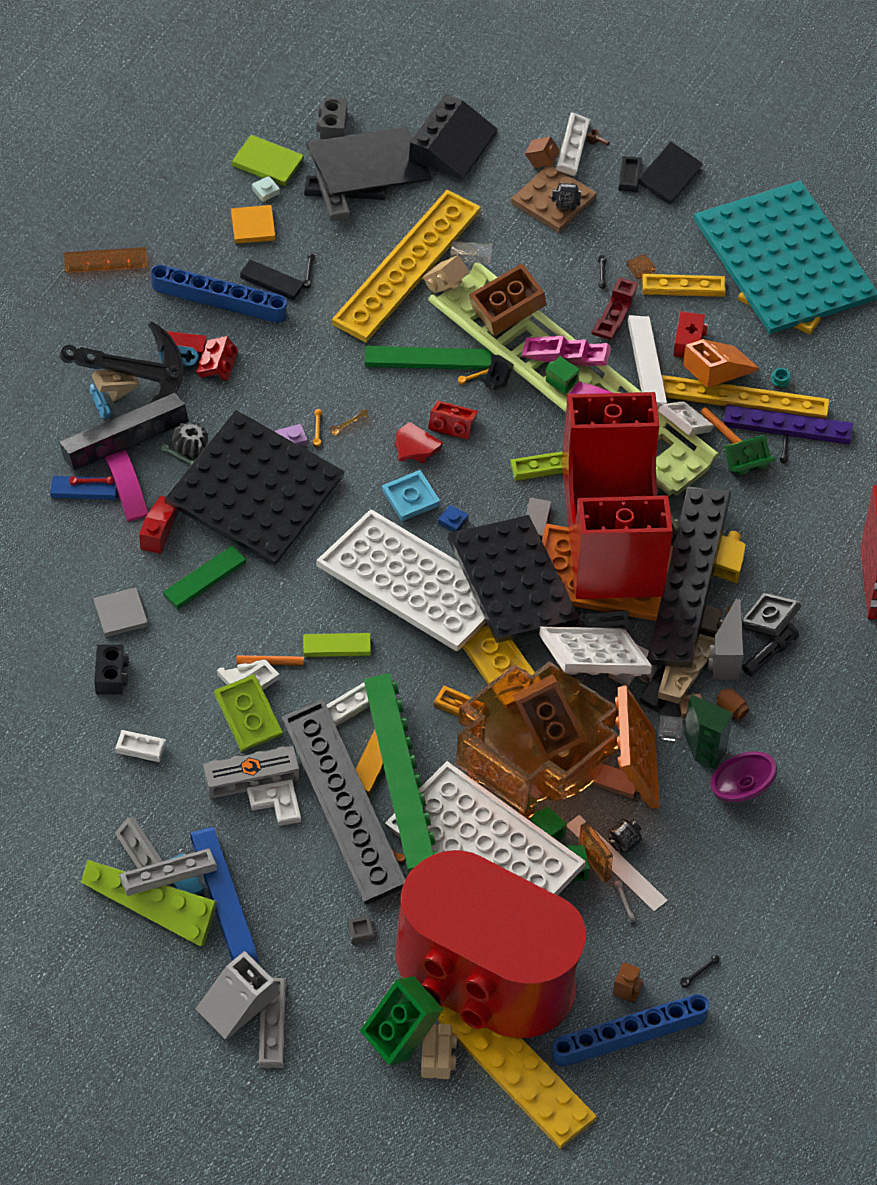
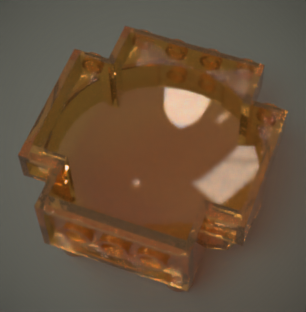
(504, 756)

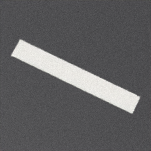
(626, 872)

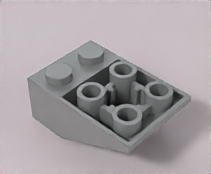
(237, 995)

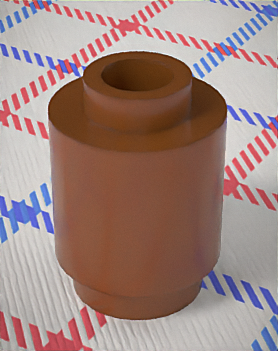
(733, 702)

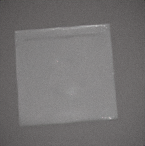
(472, 252)

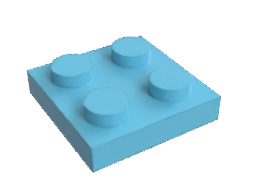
(410, 495)

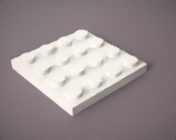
(595, 650)

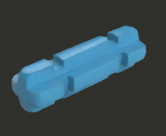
(100, 402)

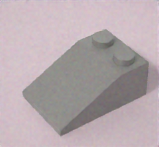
(727, 651)

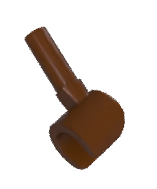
(594, 138)

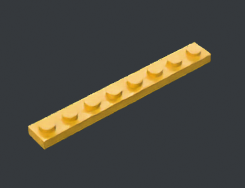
(744, 397)

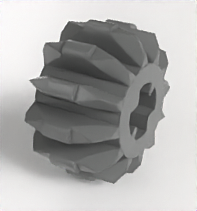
(189, 439)

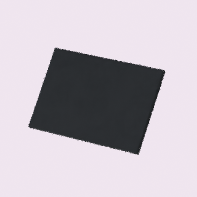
(366, 161)

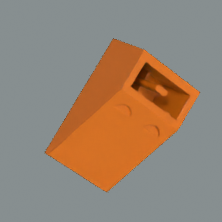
(716, 362)

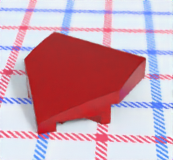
(415, 443)

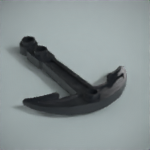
(134, 367)

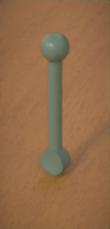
(165, 449)

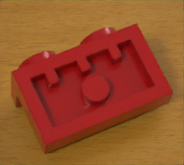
(452, 419)

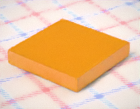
(253, 224)

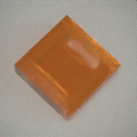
(640, 266)

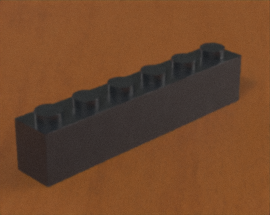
(124, 431)

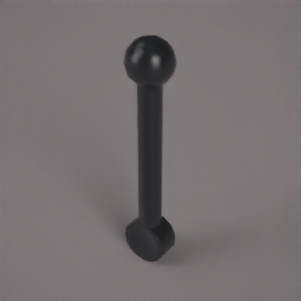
(602, 259)
(307, 283)
(783, 459)
(684, 982)

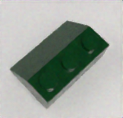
(707, 731)

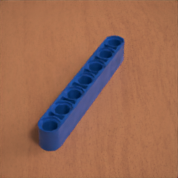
(219, 293)
(222, 890)
(623, 1038)

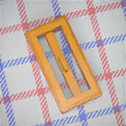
(448, 704)

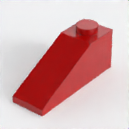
(157, 526)

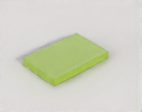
(267, 159)
(248, 712)

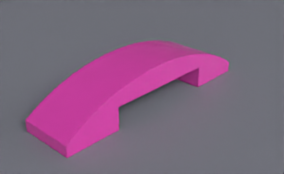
(127, 485)

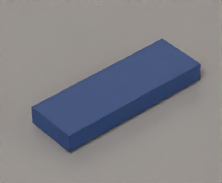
(62, 489)

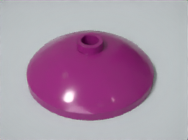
(744, 777)

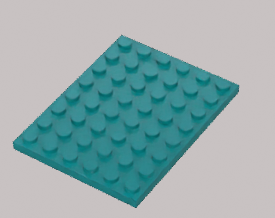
(785, 257)

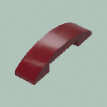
(616, 310)

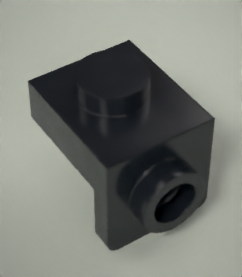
(498, 373)

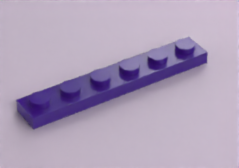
(787, 423)

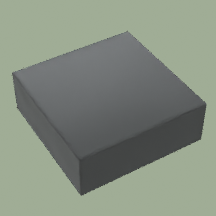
(360, 929)

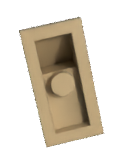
(115, 383)

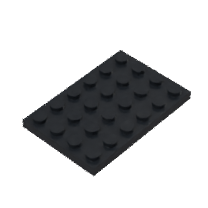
(512, 578)

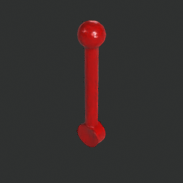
(73, 480)

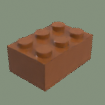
(508, 299)
(549, 717)

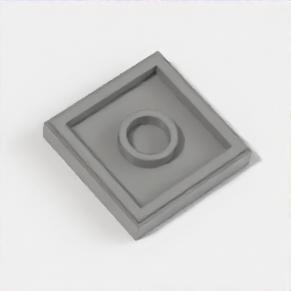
(120, 612)

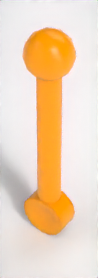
(462, 379)
(317, 442)

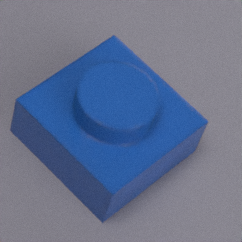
(453, 519)

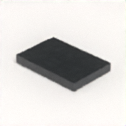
(670, 172)

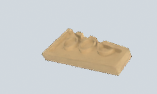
(678, 680)

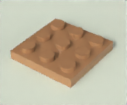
(536, 198)

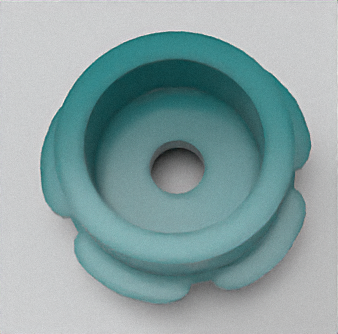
(781, 377)

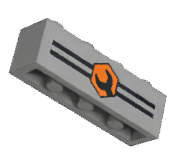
(256, 769)

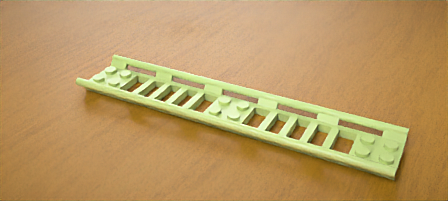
(675, 467)

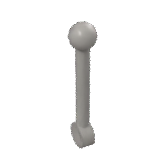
(618, 885)

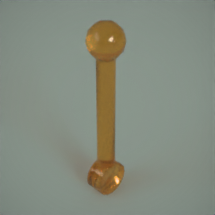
(335, 429)

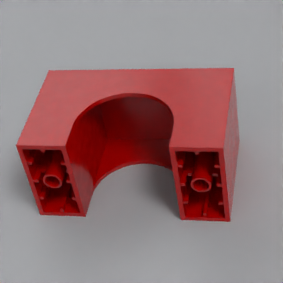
(612, 505)

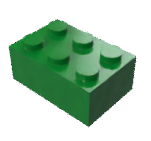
(401, 1020)

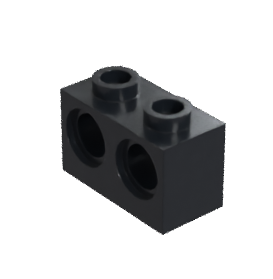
(109, 669)

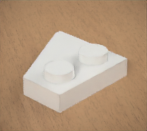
(262, 669)

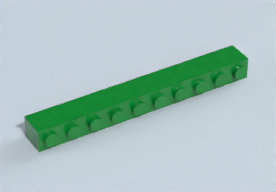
(399, 769)

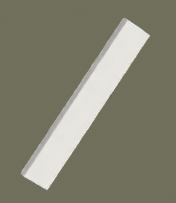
(646, 357)

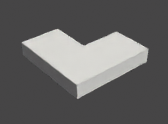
(277, 795)

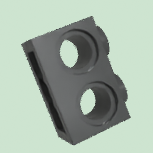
(333, 118)

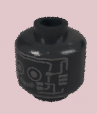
(566, 196)
(624, 835)

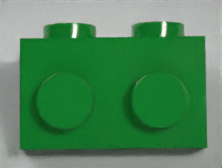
(748, 454)

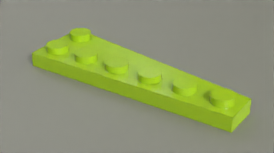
(166, 905)

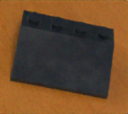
(451, 138)

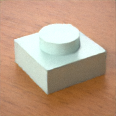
(265, 189)

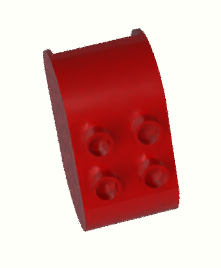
(489, 944)

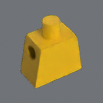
(730, 557)

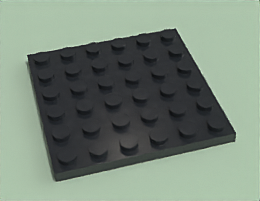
(254, 487)

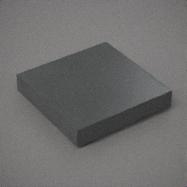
(771, 614)

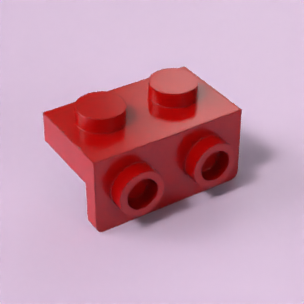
(217, 358)

